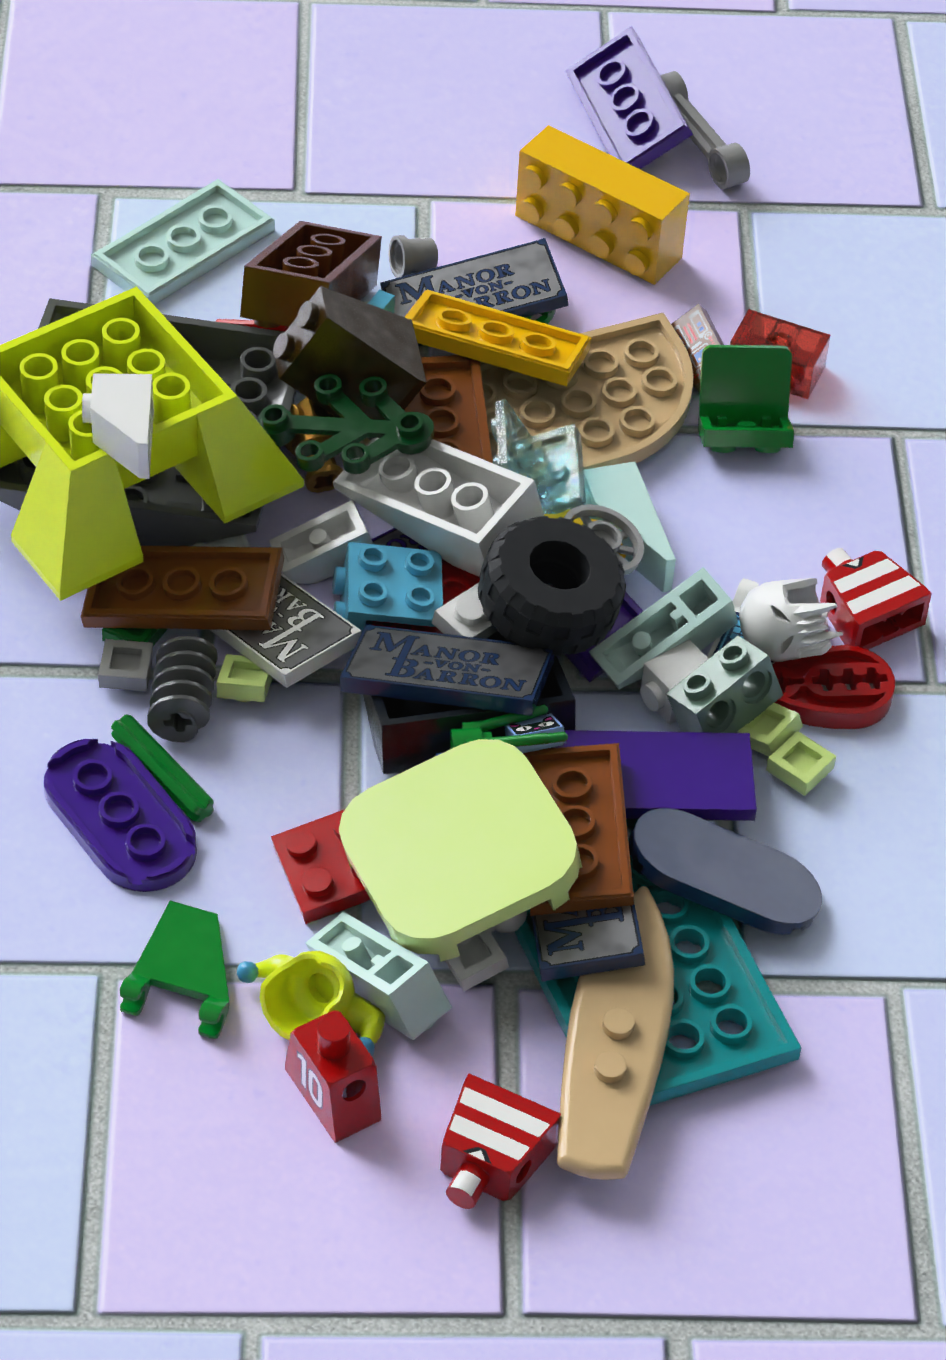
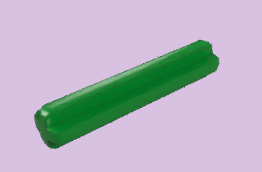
(164, 768)

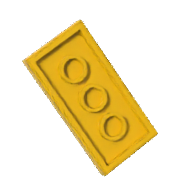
(498, 337)

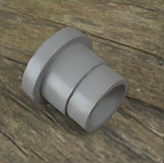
(411, 255)

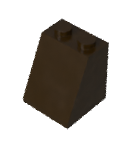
(354, 343)

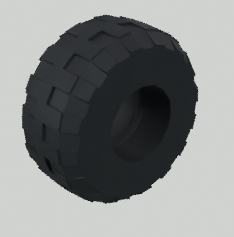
(559, 554)

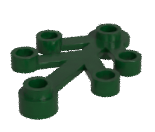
(400, 431)

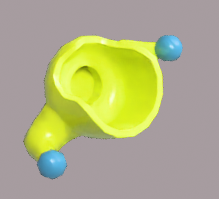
(309, 987)

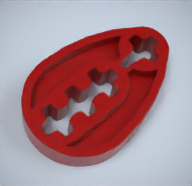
(838, 707)

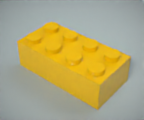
(601, 204)

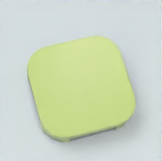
(459, 846)

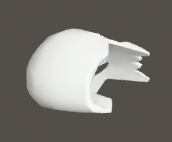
(786, 619)

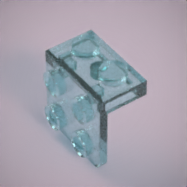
(548, 458)

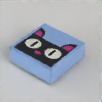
(539, 724)

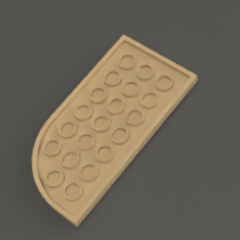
(622, 398)

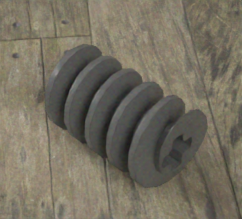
(182, 688)

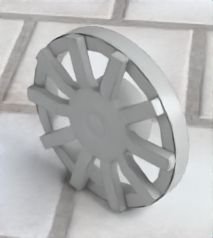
(610, 533)

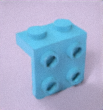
(388, 585)

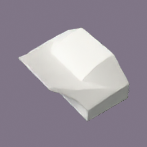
(321, 544)

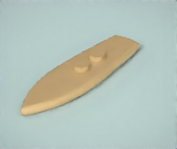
(615, 1054)

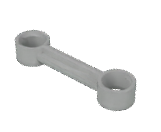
(726, 162)

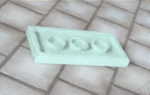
(183, 242)

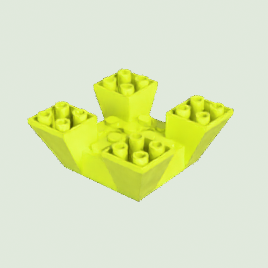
(76, 511)

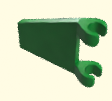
(184, 959)

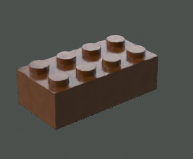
(300, 263)

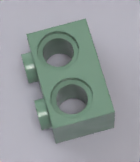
(726, 690)

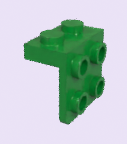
(745, 398)

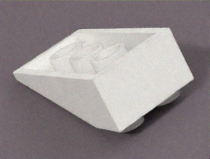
(444, 500)

